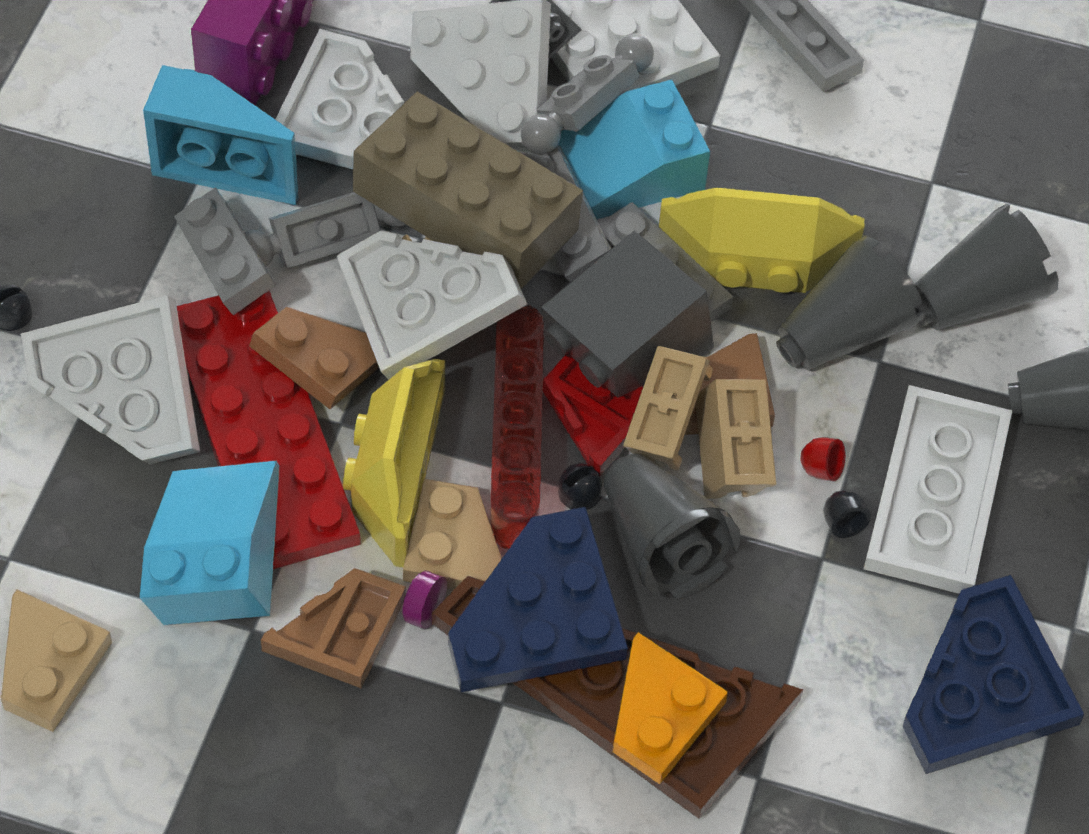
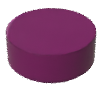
(423, 597)

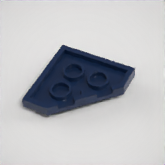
(539, 609)
(988, 682)

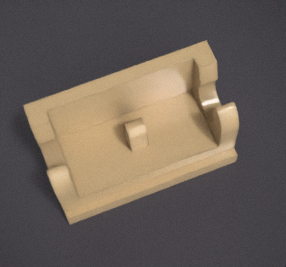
(667, 405)
(735, 437)

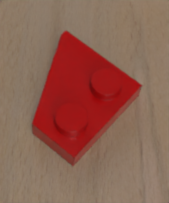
(589, 413)

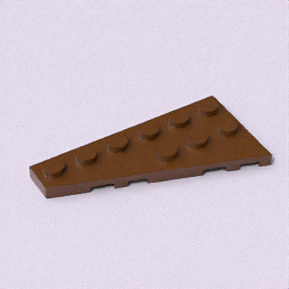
(592, 703)

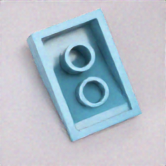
(217, 138)
(638, 151)
(212, 545)

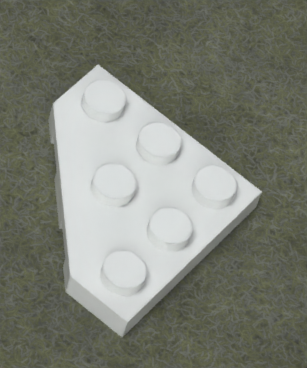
(487, 61)
(337, 99)
(424, 296)
(120, 376)

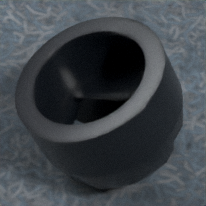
(14, 308)
(585, 491)
(846, 514)

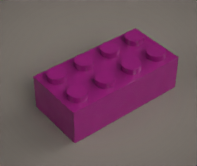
(246, 40)

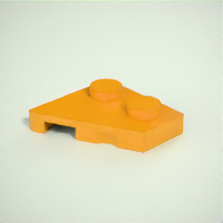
(662, 709)

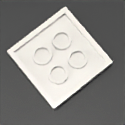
(677, 41)

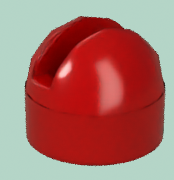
(824, 458)

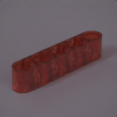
(520, 404)

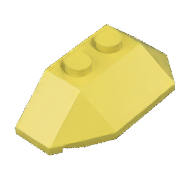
(760, 236)
(395, 454)

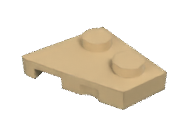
(451, 535)
(47, 659)

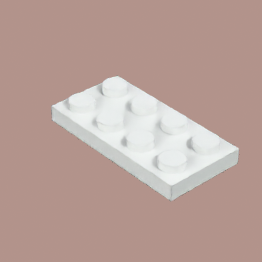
(938, 490)

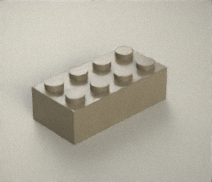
(465, 187)

